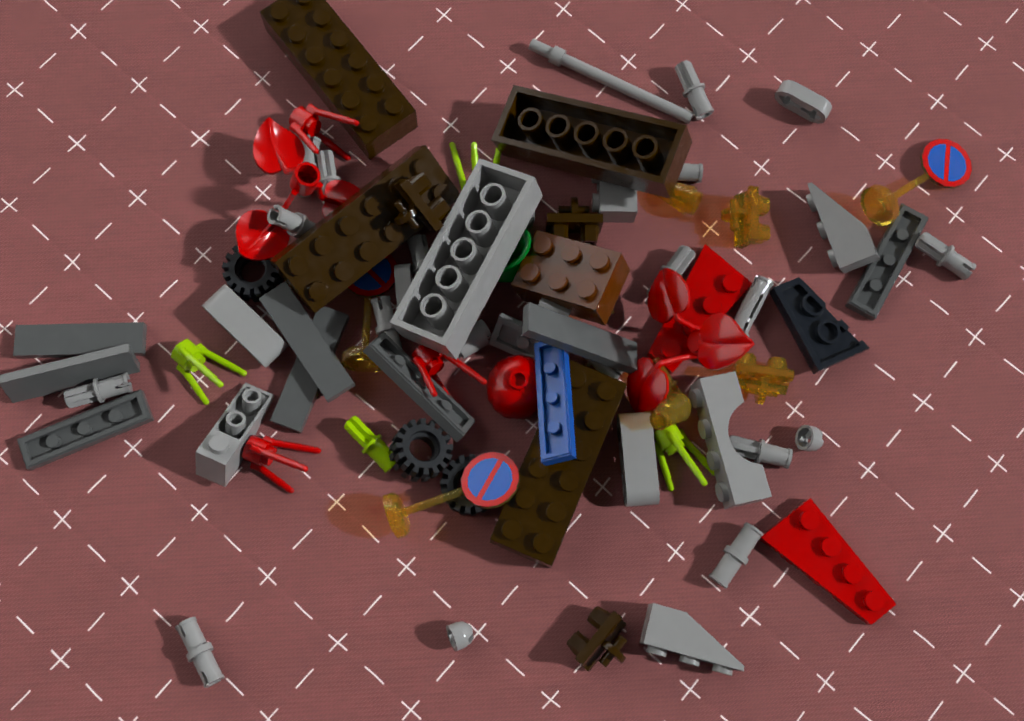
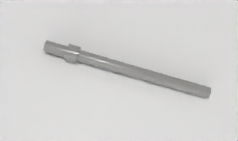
(558, 57)

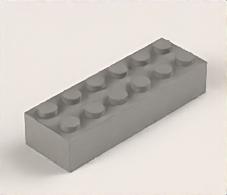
(467, 258)

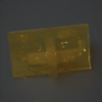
(744, 217)
(763, 380)

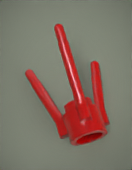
(306, 122)
(431, 362)
(261, 453)

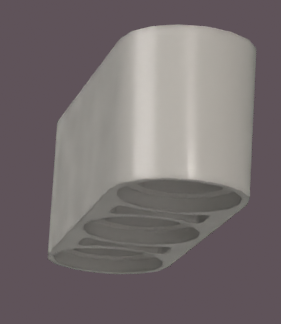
(245, 325)
(638, 459)

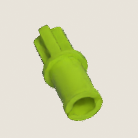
(372, 444)

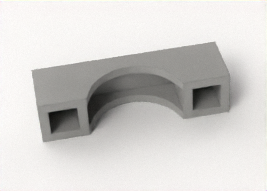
(737, 478)

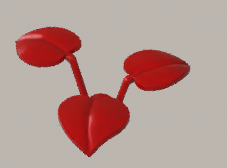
(276, 151)
(714, 343)

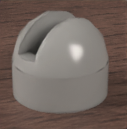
(809, 432)
(460, 635)

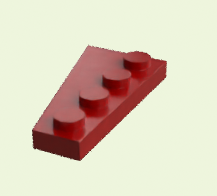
(713, 290)
(820, 552)

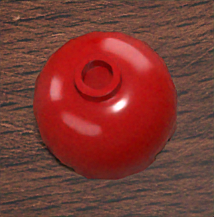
(513, 387)

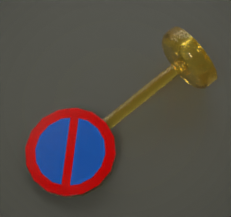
(942, 163)
(371, 284)
(486, 483)

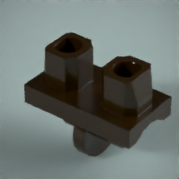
(411, 191)
(575, 220)
(608, 628)

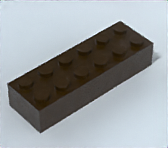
(341, 72)
(593, 141)
(358, 232)
(548, 495)

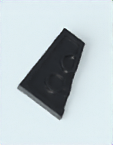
(816, 331)

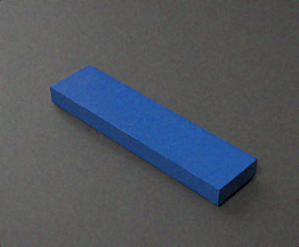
(554, 404)

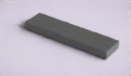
(893, 253)
(579, 338)
(77, 339)
(307, 342)
(69, 373)
(405, 374)
(300, 389)
(85, 430)

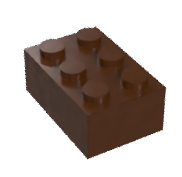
(572, 276)

